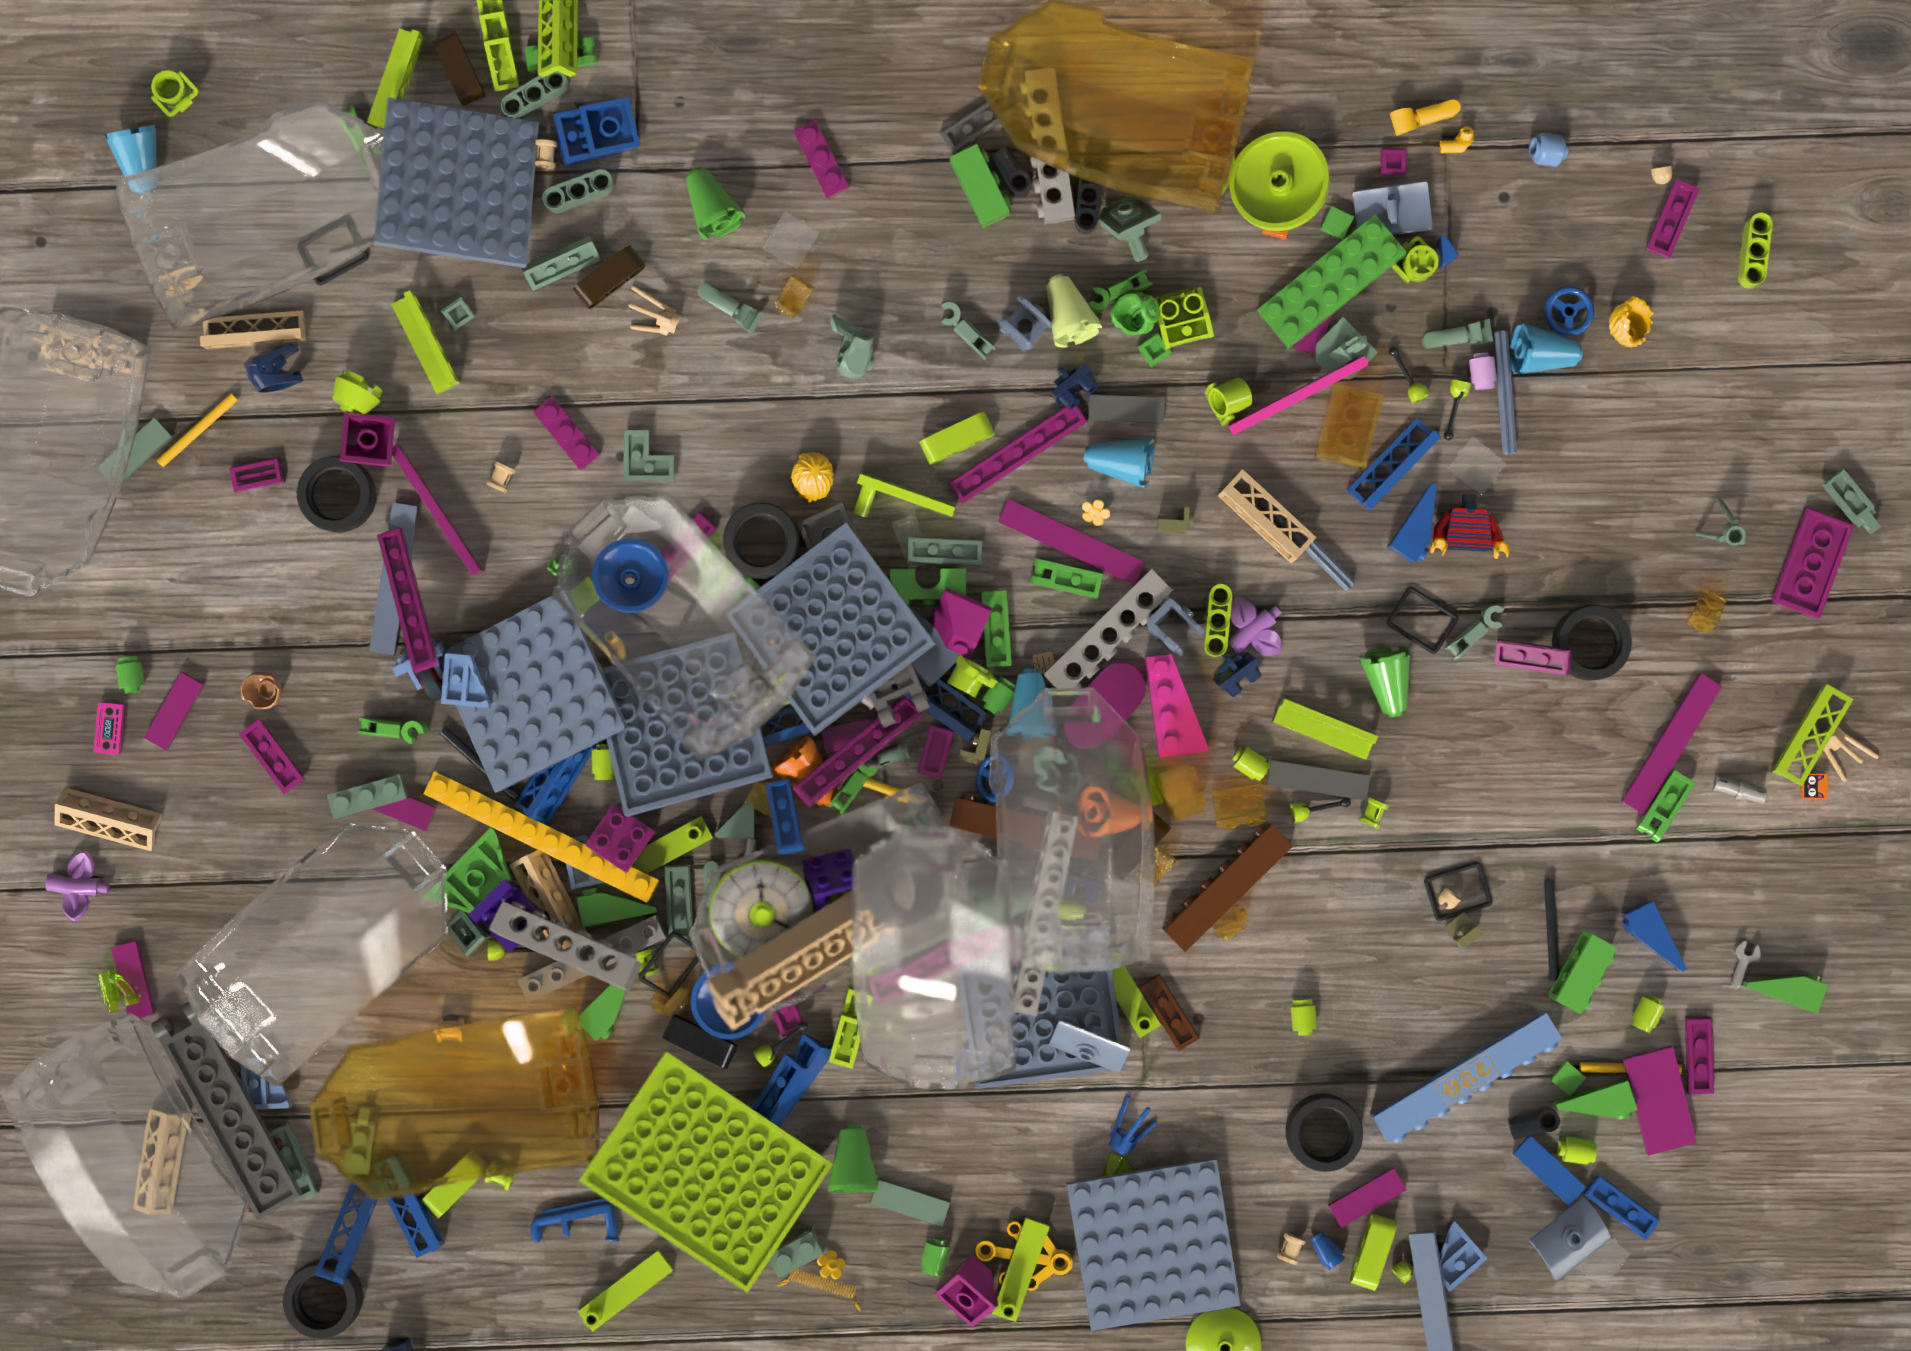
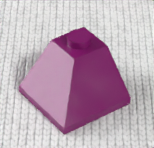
(367, 439)
(960, 621)
(970, 1291)

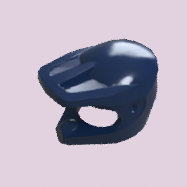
(265, 367)

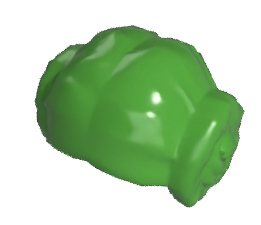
(1135, 313)

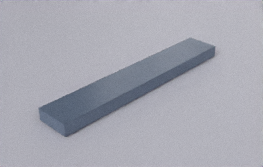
(386, 620)
(1431, 1291)

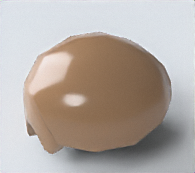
(261, 690)

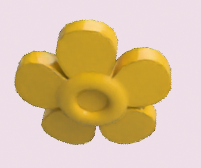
(1095, 511)
(831, 1265)

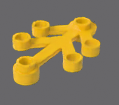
(1044, 1259)

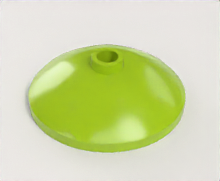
(1222, 1327)

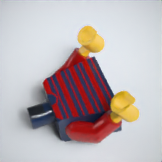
(1469, 530)

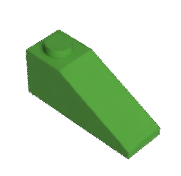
(607, 907)
(1794, 989)
(603, 1013)
(1606, 1100)

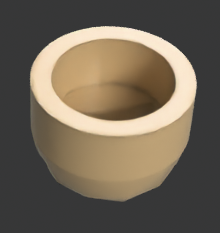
(1662, 174)
(1449, 897)

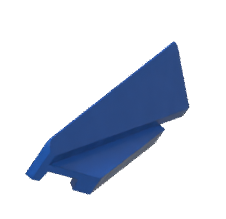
(792, 1079)

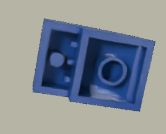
(596, 131)

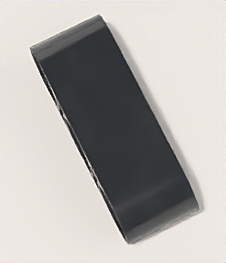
(1087, 208)
(699, 1042)

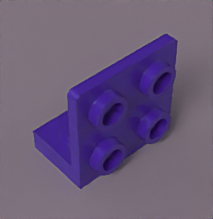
(828, 875)
(486, 911)

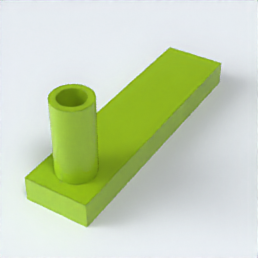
(872, 483)
(673, 845)
(1133, 1002)
(1021, 1268)
(625, 1290)

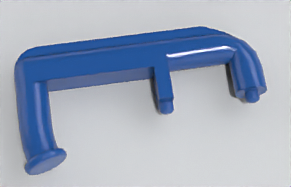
(577, 1211)

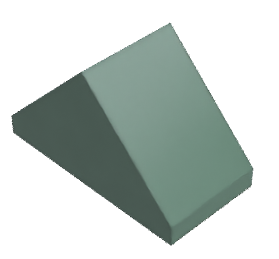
(740, 825)
(467, 933)

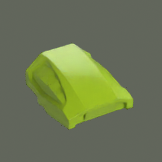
(1189, 319)

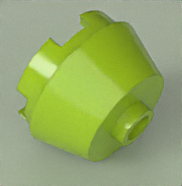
(355, 393)

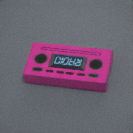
(109, 728)

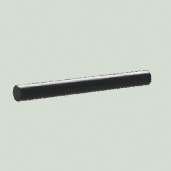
(473, 758)
(1551, 925)

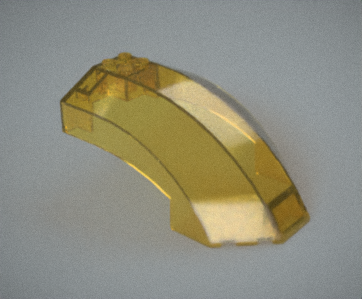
(1119, 104)
(460, 1104)

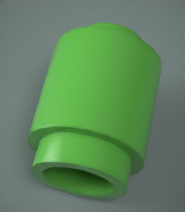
(130, 674)
(1000, 696)
(934, 1256)

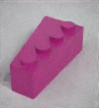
(1172, 713)

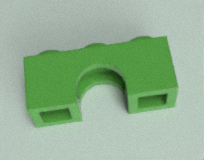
(905, 583)

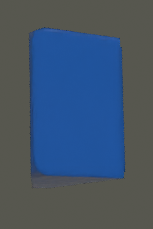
(1446, 252)

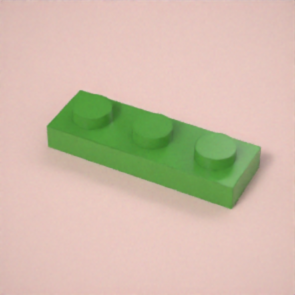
(997, 630)

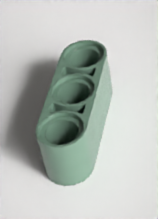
(528, 106)
(566, 191)

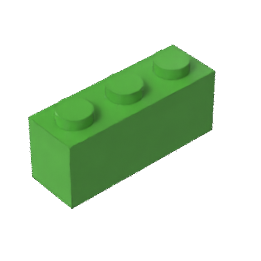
(980, 185)
(1582, 972)

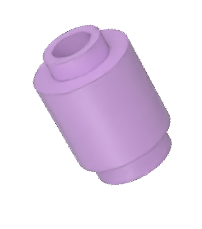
(1483, 371)

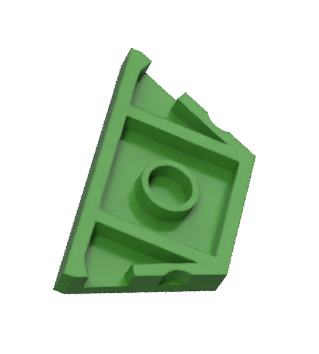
(476, 873)

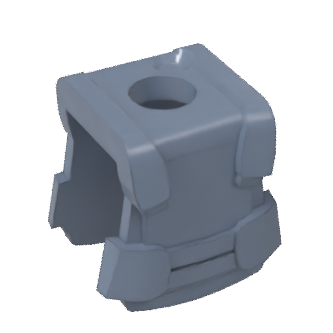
(1029, 312)
(1161, 614)

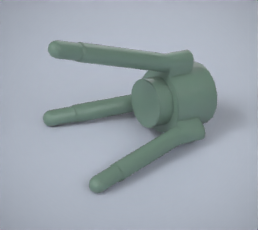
(1730, 532)

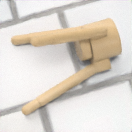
(666, 320)
(1837, 741)

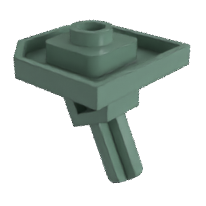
(1127, 222)
(1341, 345)

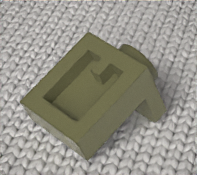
(1171, 523)
(980, 742)
(1463, 930)

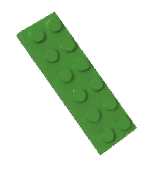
(1331, 281)

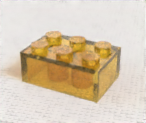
(1348, 426)
(1180, 791)

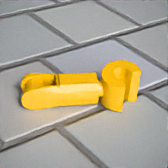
(1407, 120)

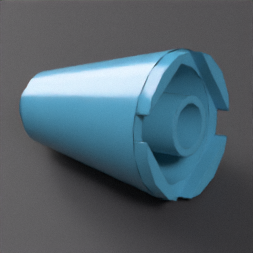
(134, 149)
(1541, 350)
(1122, 459)
(1026, 690)

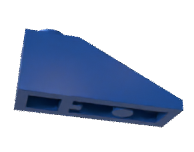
(1415, 531)
(1649, 928)

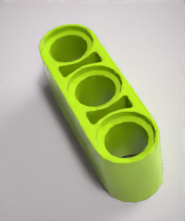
(1760, 239)
(957, 438)
(1224, 609)
(444, 1196)
(1373, 1252)

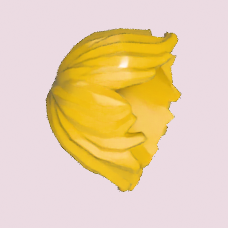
(1631, 322)
(812, 476)

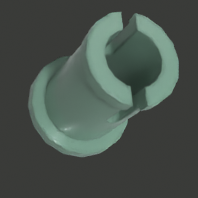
(893, 755)

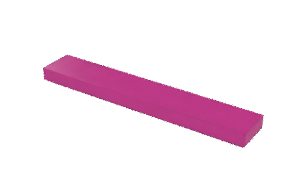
(1298, 394)

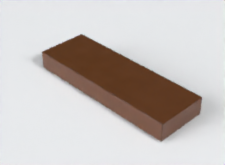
(1169, 1012)

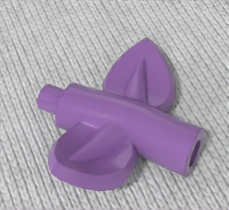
(1254, 628)
(77, 885)

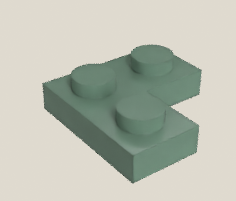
(640, 464)

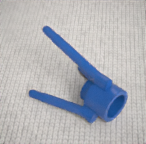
(1124, 1140)

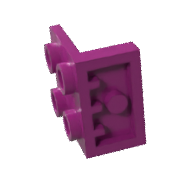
(620, 838)

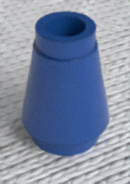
(1327, 1250)

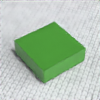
(1336, 223)
(1154, 350)
(1567, 1078)

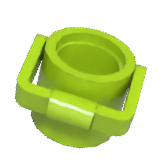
(173, 91)
(1418, 263)
(1228, 399)
(970, 676)

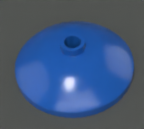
(630, 560)
(709, 1018)

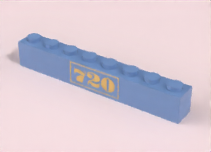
(1466, 1076)

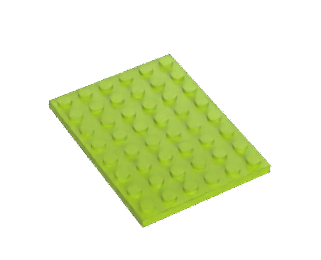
(705, 1171)

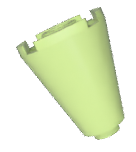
(1069, 313)

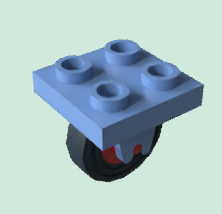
(427, 679)

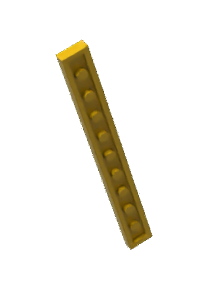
(538, 836)

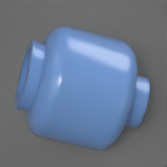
(1548, 149)

